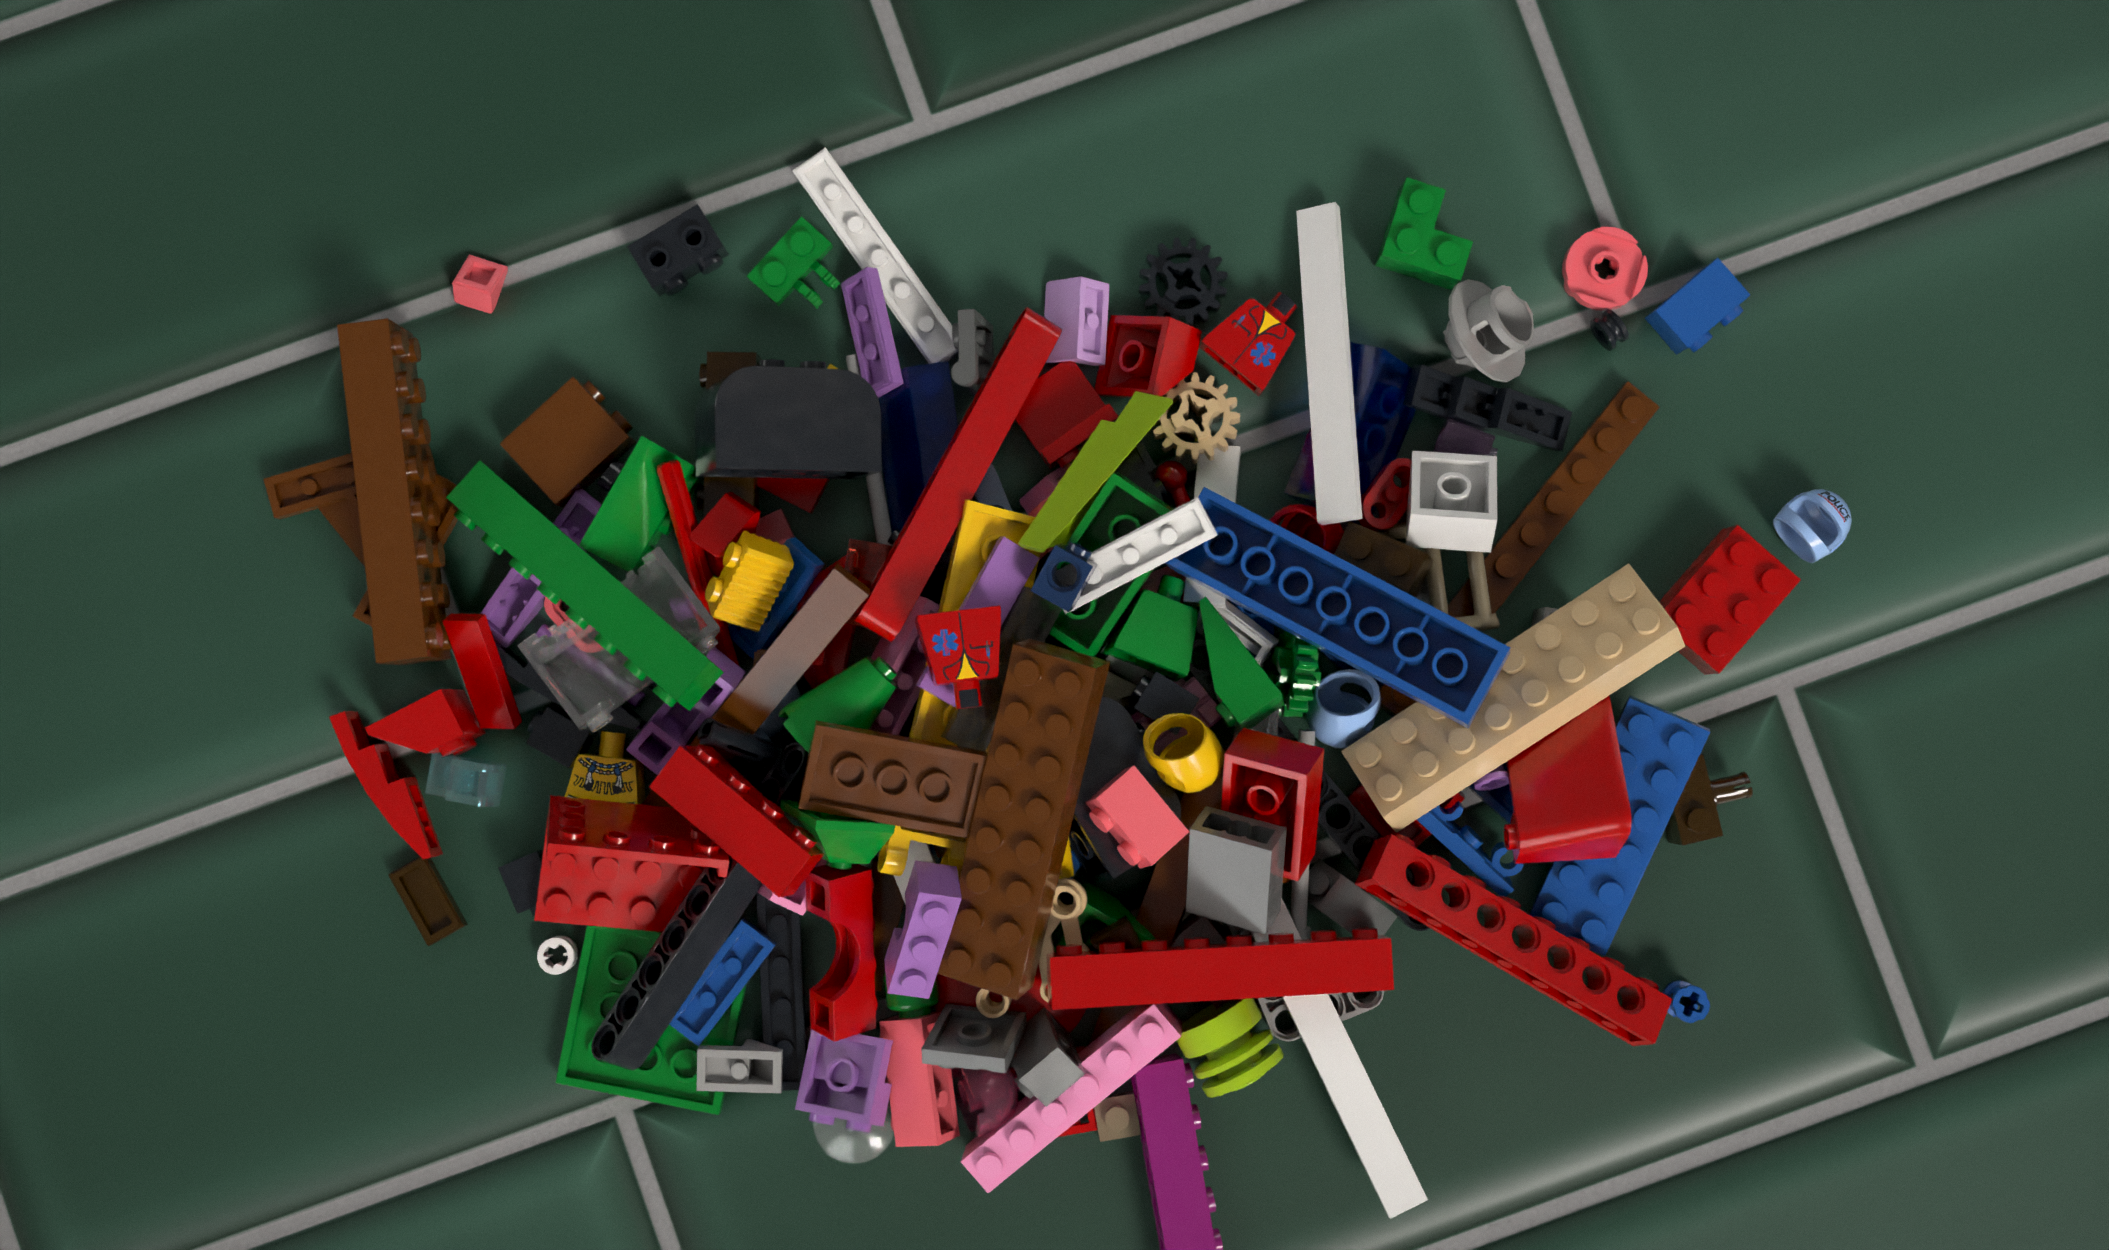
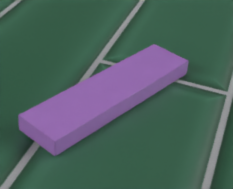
(995, 585)

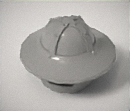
(1489, 329)

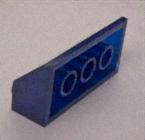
(1380, 420)
(915, 432)

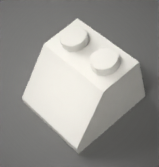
(1452, 501)

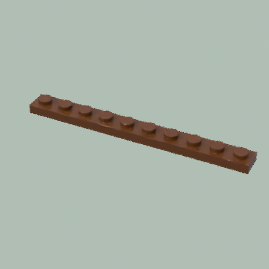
(1550, 508)

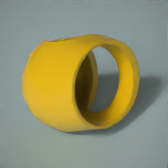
(1189, 761)

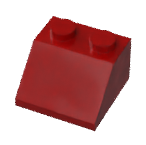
(434, 724)

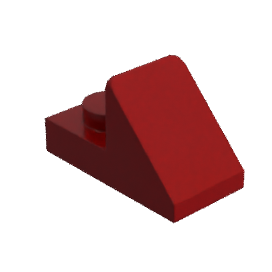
(723, 526)

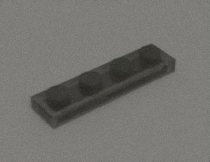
(1028, 618)

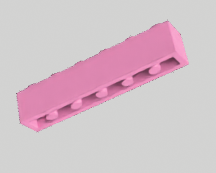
(1106, 1064)

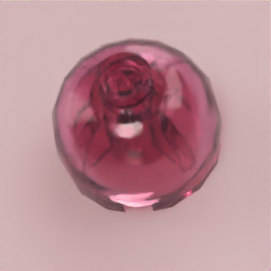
(985, 1098)

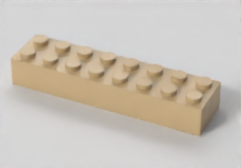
(1546, 681)

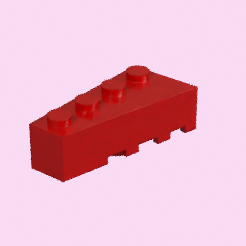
(738, 818)

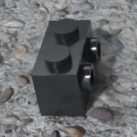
(678, 251)

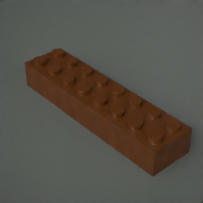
(395, 492)
(1023, 816)

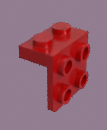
(1062, 414)

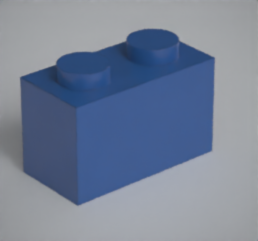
(1697, 307)

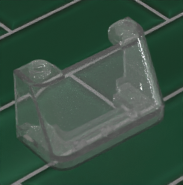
(592, 680)

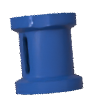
(1694, 993)

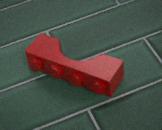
(845, 997)

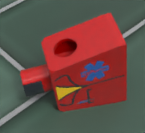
(1252, 341)
(962, 650)

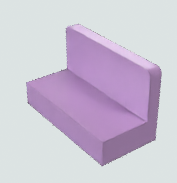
(1081, 311)

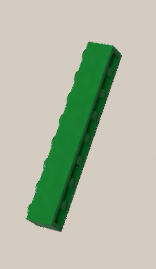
(585, 586)

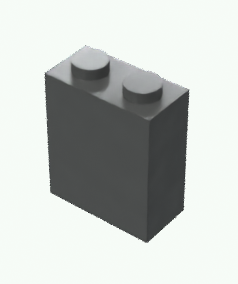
(1235, 869)

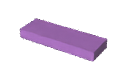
(872, 331)

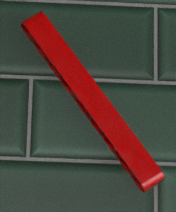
(958, 475)

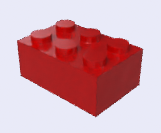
(1726, 598)
(1278, 785)

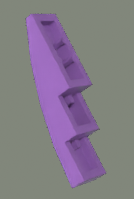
(517, 598)

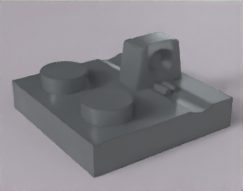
(973, 1041)

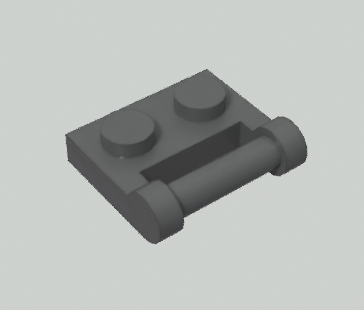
(976, 349)

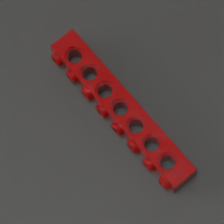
(1642, 1004)

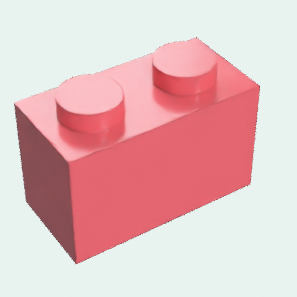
(1136, 818)

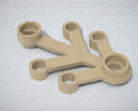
(1070, 924)

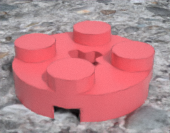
(1625, 257)

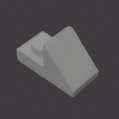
(743, 1068)

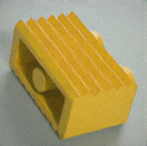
(749, 581)

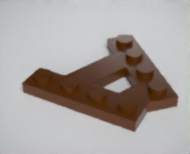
(333, 491)

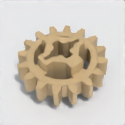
(1209, 410)

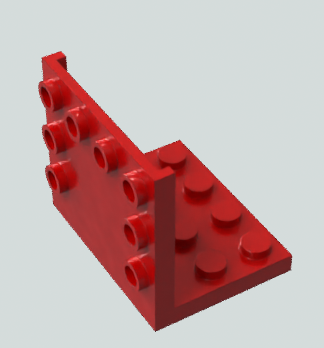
(619, 863)

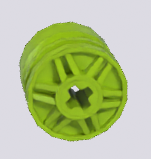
(1231, 1050)

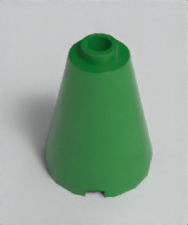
(846, 699)

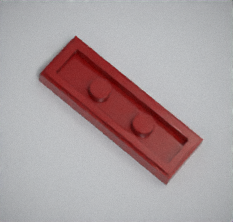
(482, 671)

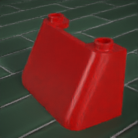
(1570, 793)

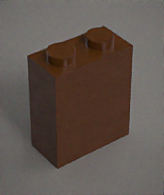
(569, 440)

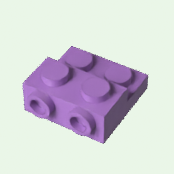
(846, 1081)

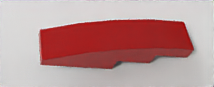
(395, 798)

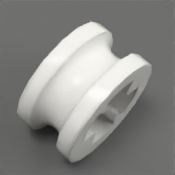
(554, 942)

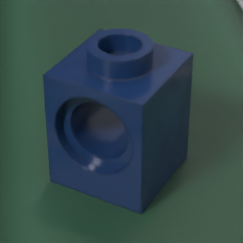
(1051, 588)

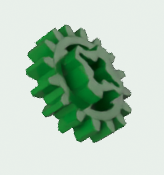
(1294, 673)

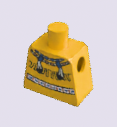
(608, 773)

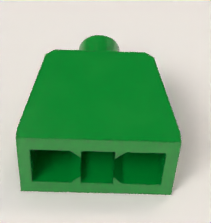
(1157, 631)

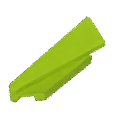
(1091, 470)

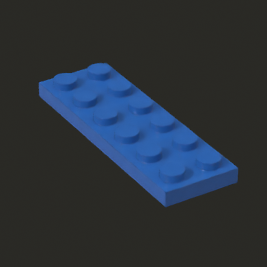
(1657, 758)

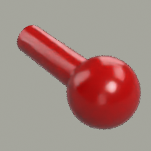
(1174, 478)

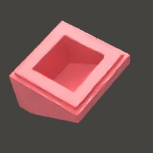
(479, 283)

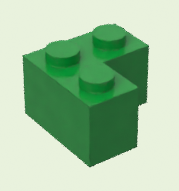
(1413, 244)

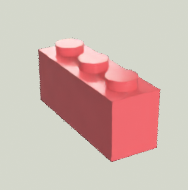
(920, 1093)

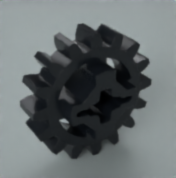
(1169, 271)

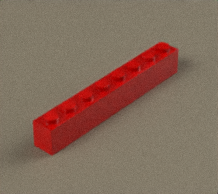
(1219, 970)

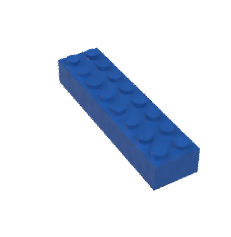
(1344, 610)

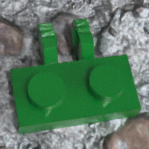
(791, 262)

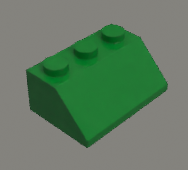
(635, 509)

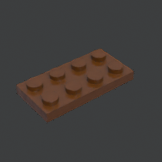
(892, 779)

